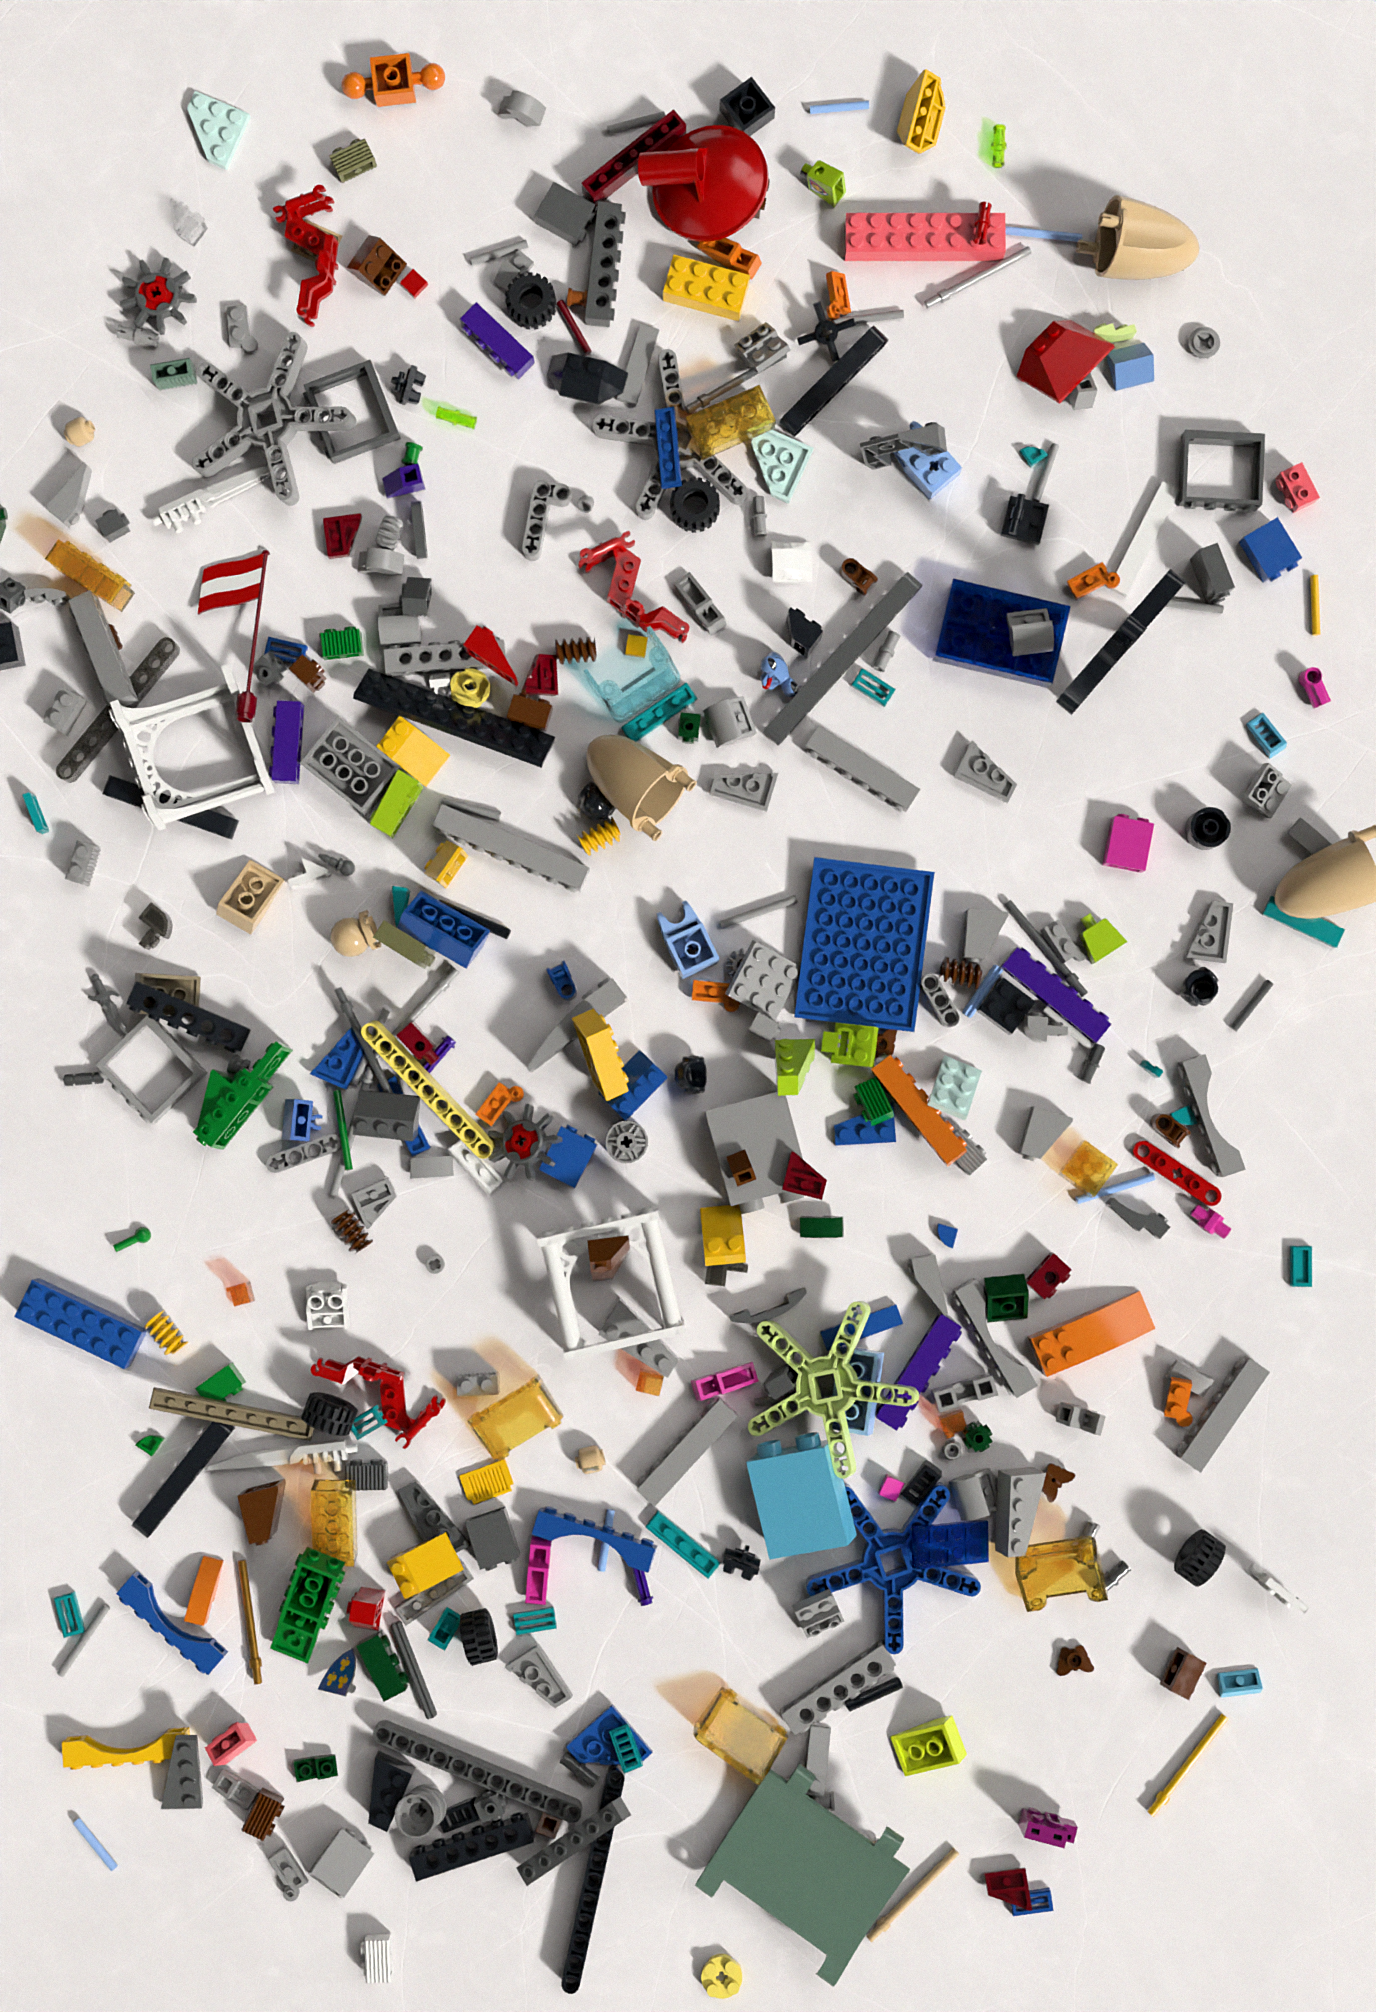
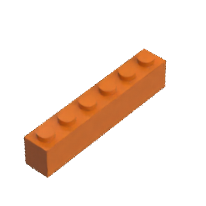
(914, 1105)

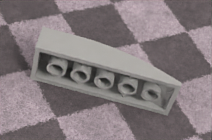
(603, 1000)

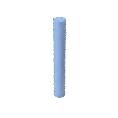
(838, 107)
(604, 1546)
(94, 1843)

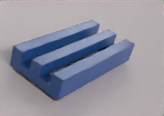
(304, 648)
(1036, 1909)

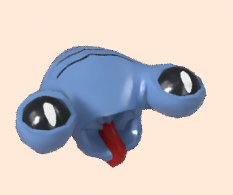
(776, 673)

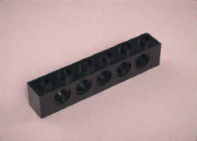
(238, 1032)
(425, 1868)

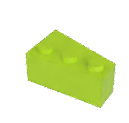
(396, 804)
(792, 1064)

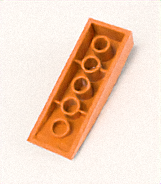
(1091, 1334)

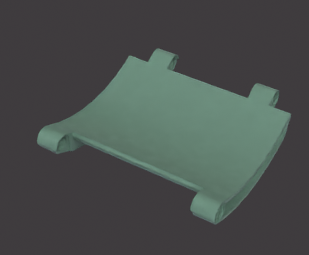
(807, 1868)

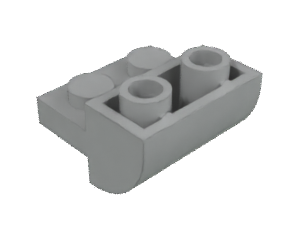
(761, 348)
(396, 627)
(1030, 632)
(729, 721)
(1266, 790)
(1037, 1027)
(975, 1494)
(818, 1613)

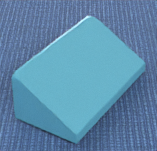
(1239, 1683)

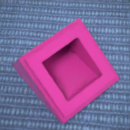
(890, 1488)

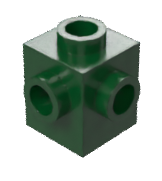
(974, 1429)

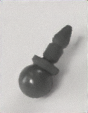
(346, 867)

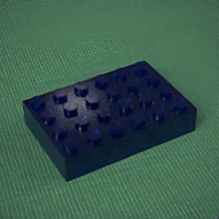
(977, 633)

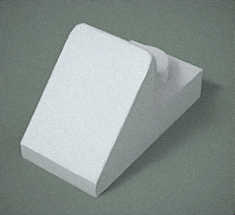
(313, 873)

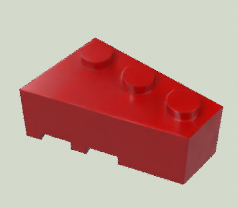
(366, 1608)

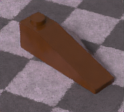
(607, 1256)

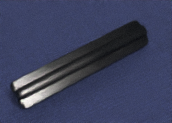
(874, 1694)

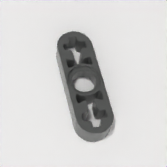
(419, 529)

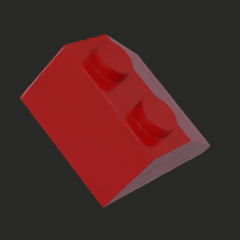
(485, 649)

